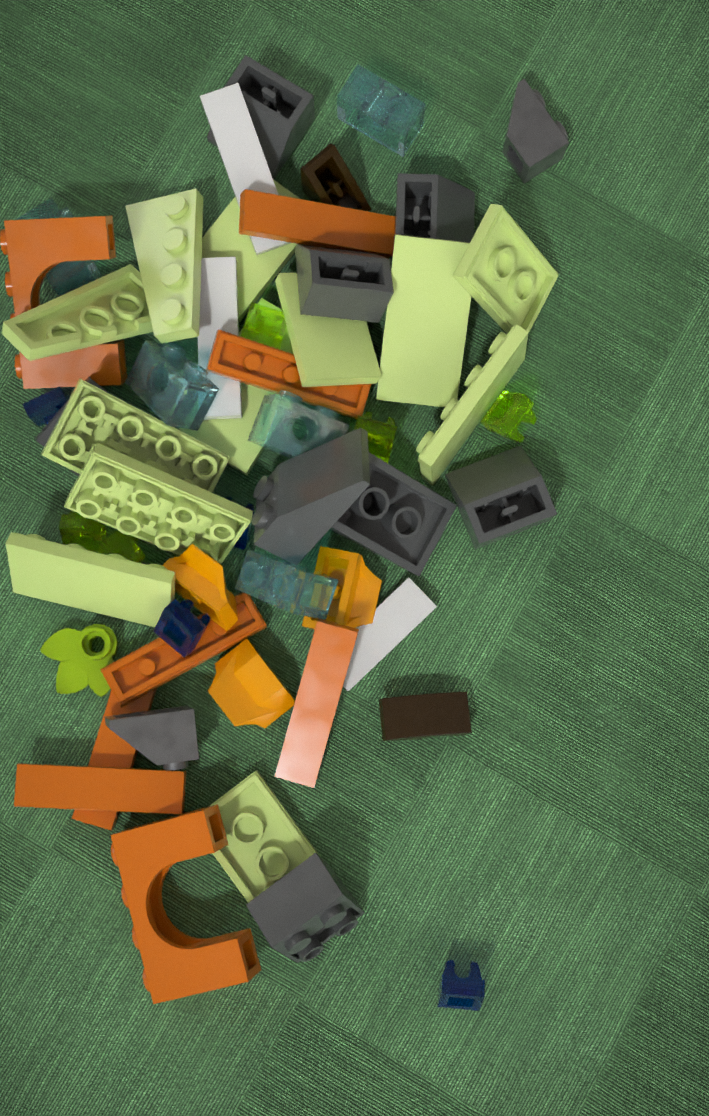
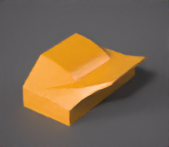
(203, 582)
(356, 590)
(249, 688)

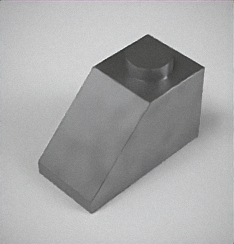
(160, 735)

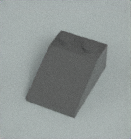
(310, 495)
(396, 518)

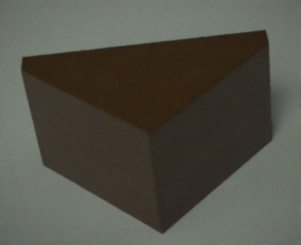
(330, 182)

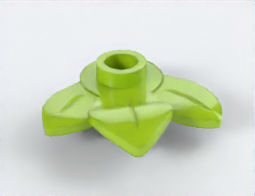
(78, 661)

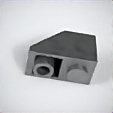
(532, 136)

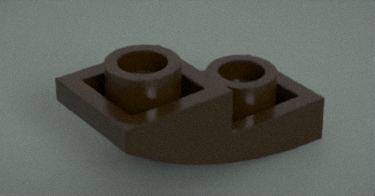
(424, 716)

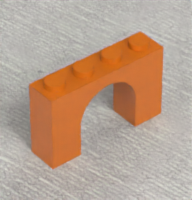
(34, 250)
(172, 960)

